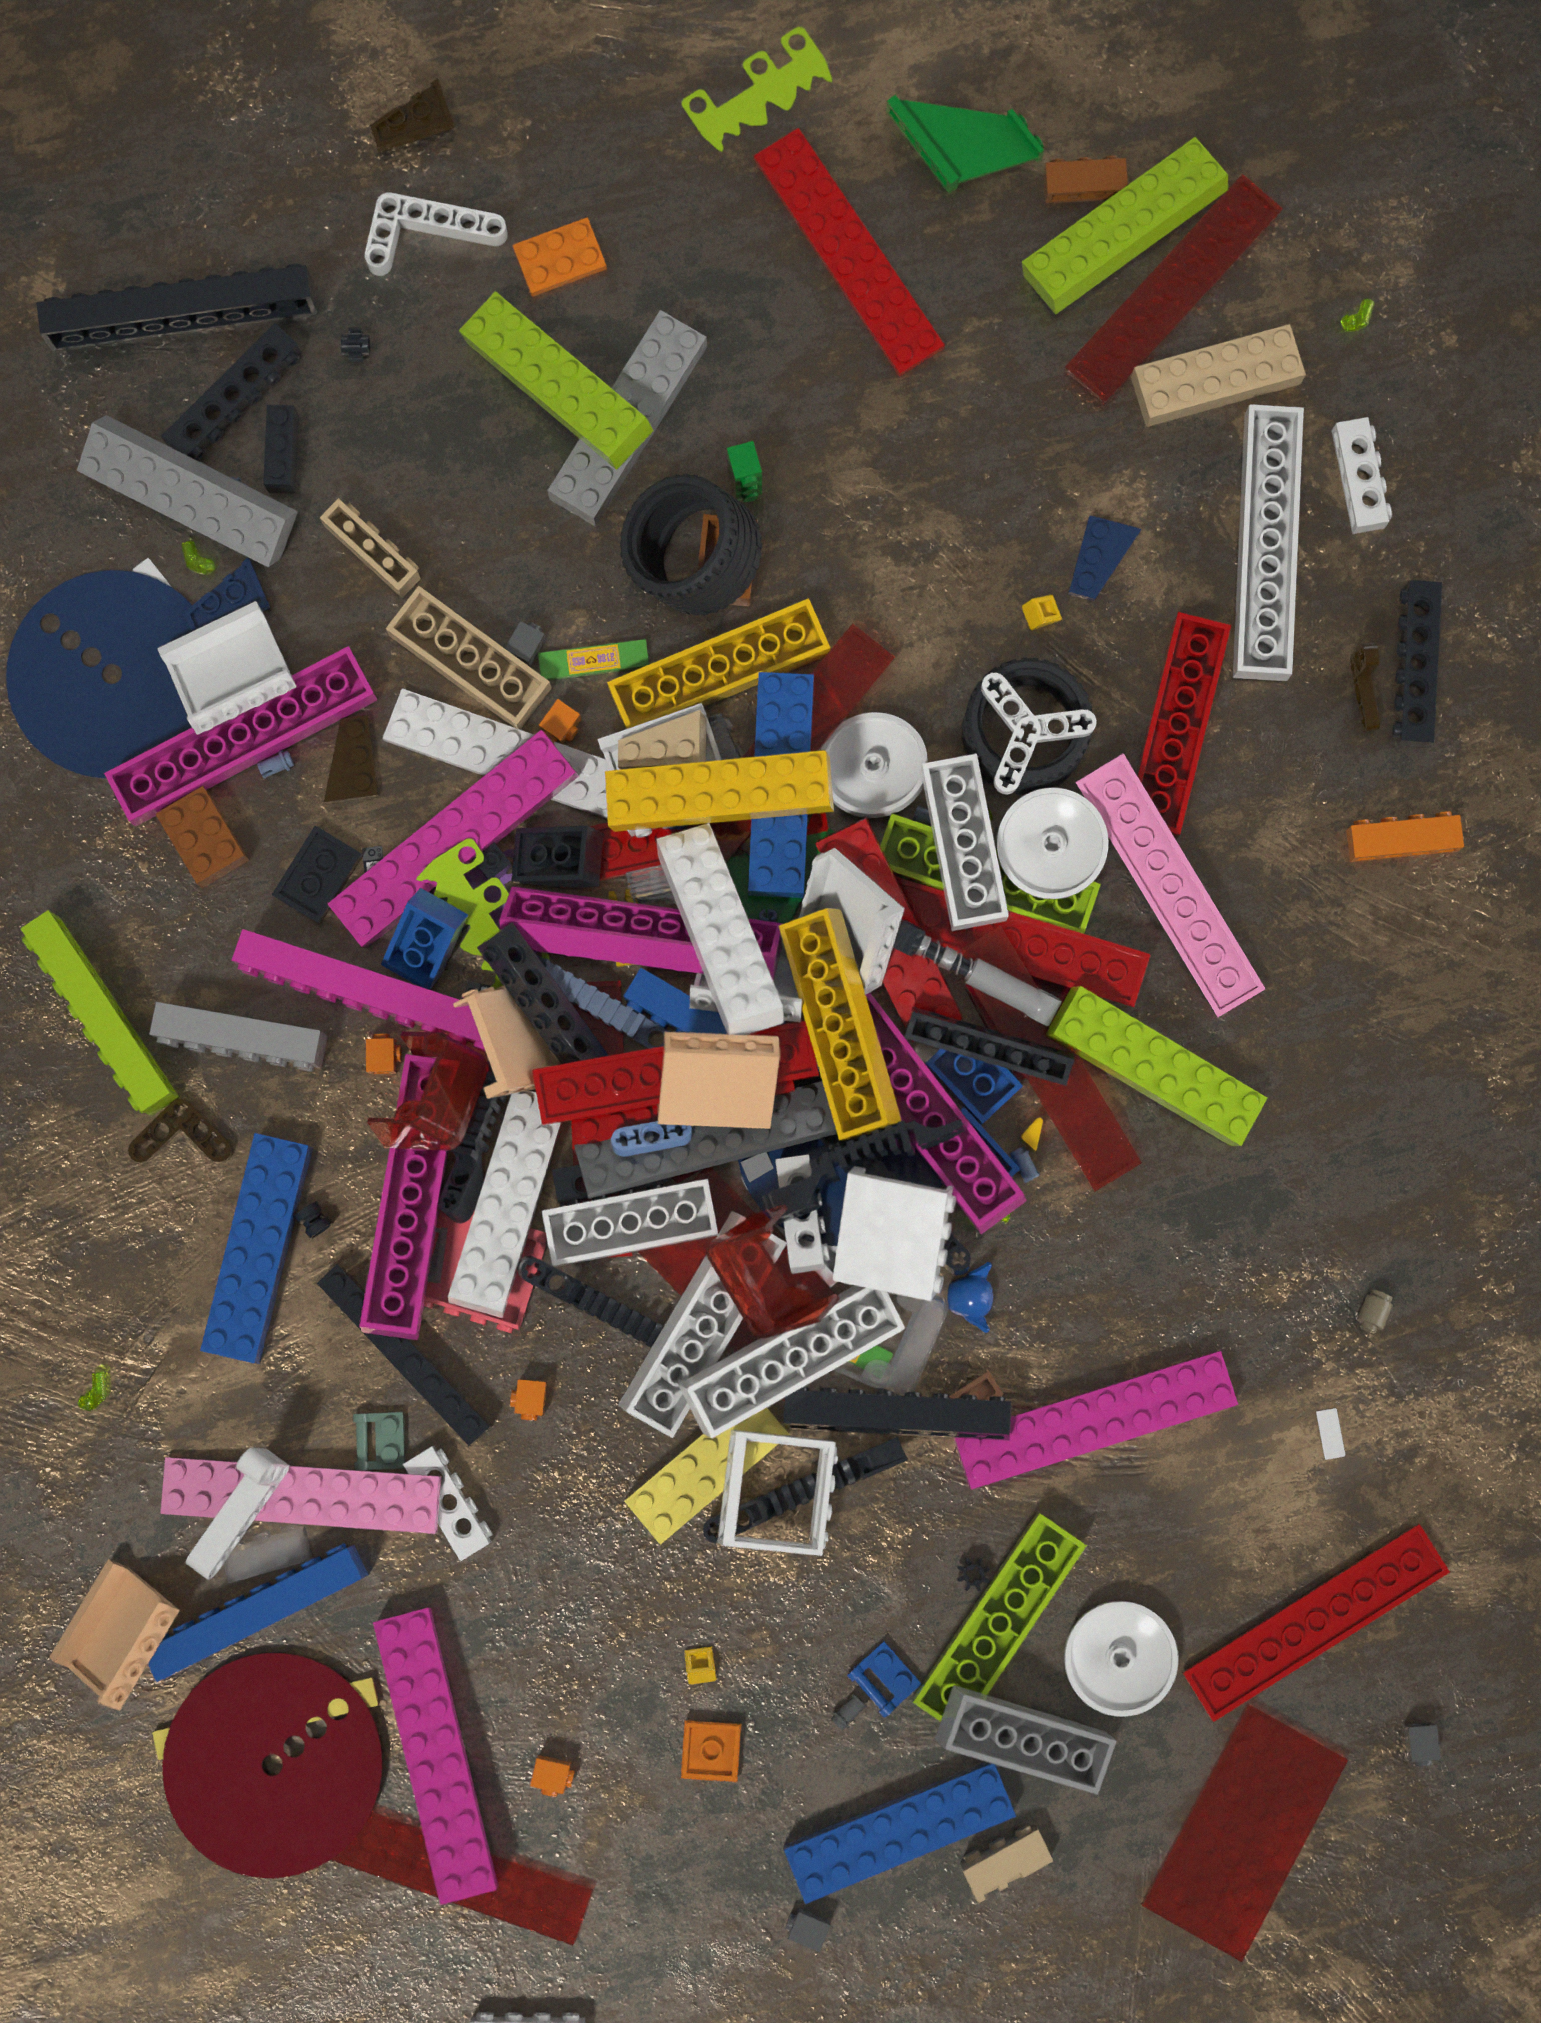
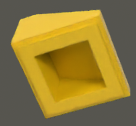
(1041, 612)
(1031, 1135)
(700, 1665)

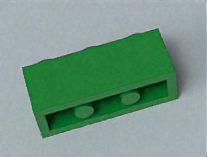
(744, 471)

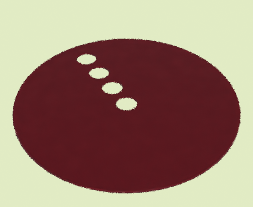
(260, 1820)

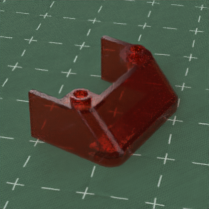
(447, 1100)
(756, 1283)

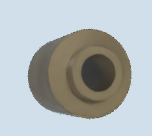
(1375, 1311)

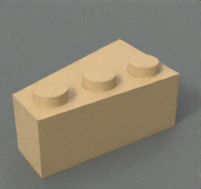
(666, 744)
(1005, 1861)

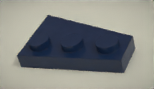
(1099, 555)
(231, 594)

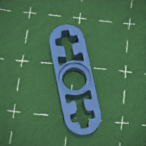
(644, 1146)

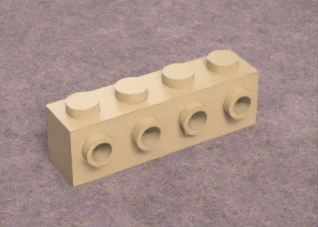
(370, 548)

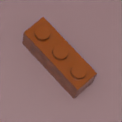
(1084, 179)

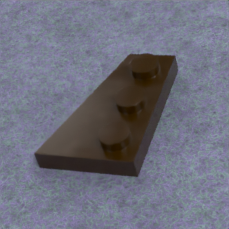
(417, 119)
(353, 763)

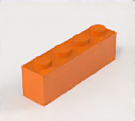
(1405, 837)

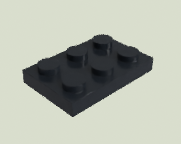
(317, 874)

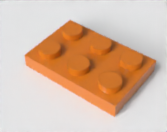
(559, 257)

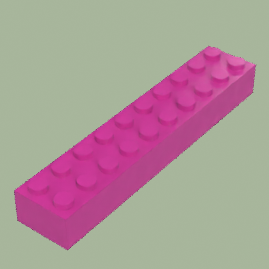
(189, 760)
(481, 813)
(616, 930)
(355, 987)
(965, 1162)
(405, 1226)
(1100, 1419)
(435, 1756)

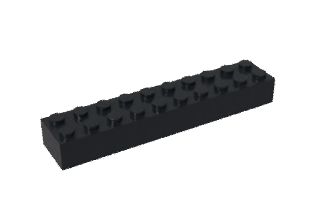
(177, 307)

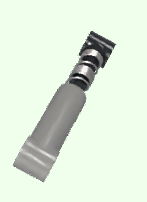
(979, 974)

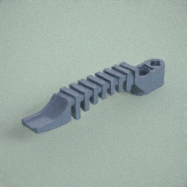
(604, 1007)

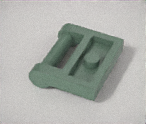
(389, 1441)

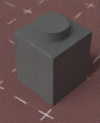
(526, 642)
(1422, 1743)
(807, 1929)

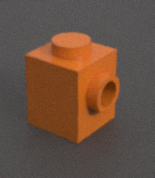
(560, 723)
(382, 1054)
(529, 1399)
(552, 1775)

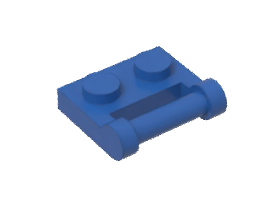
(891, 1672)

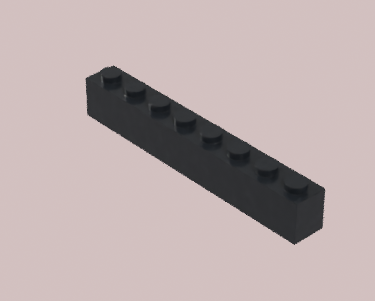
(409, 1361)
(898, 1414)

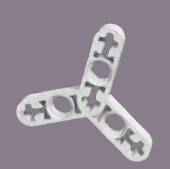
(1022, 718)

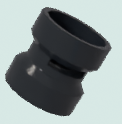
(310, 1214)

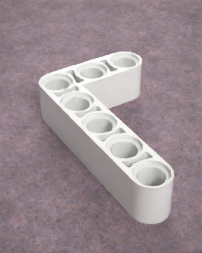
(426, 223)
(262, 1476)

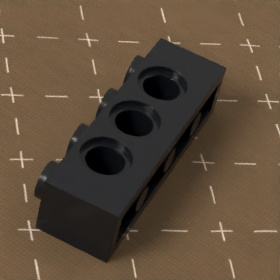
(566, 1192)

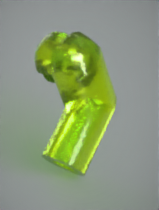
(1359, 320)
(195, 562)
(96, 1395)

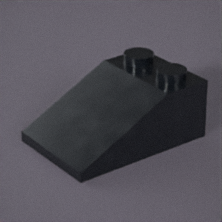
(558, 856)

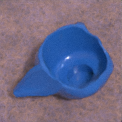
(972, 1296)

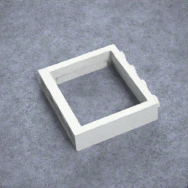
(821, 1509)

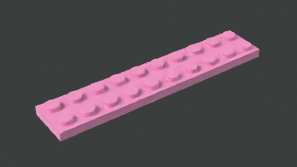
(1171, 885)
(309, 1496)

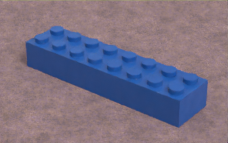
(781, 728)
(256, 1249)
(264, 1607)
(898, 1831)

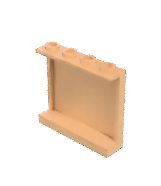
(508, 1039)
(718, 1080)
(115, 1633)

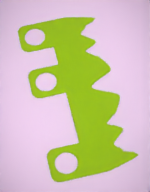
(773, 86)
(451, 883)

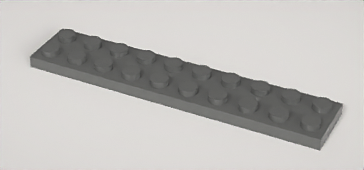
(795, 1120)

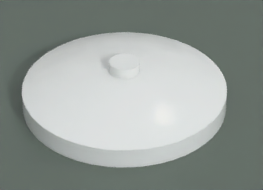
(875, 764)
(1052, 843)
(1121, 1658)

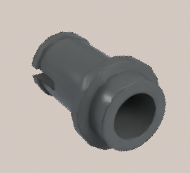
(847, 1712)

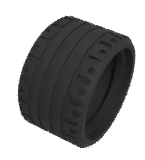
(656, 518)
(1041, 676)

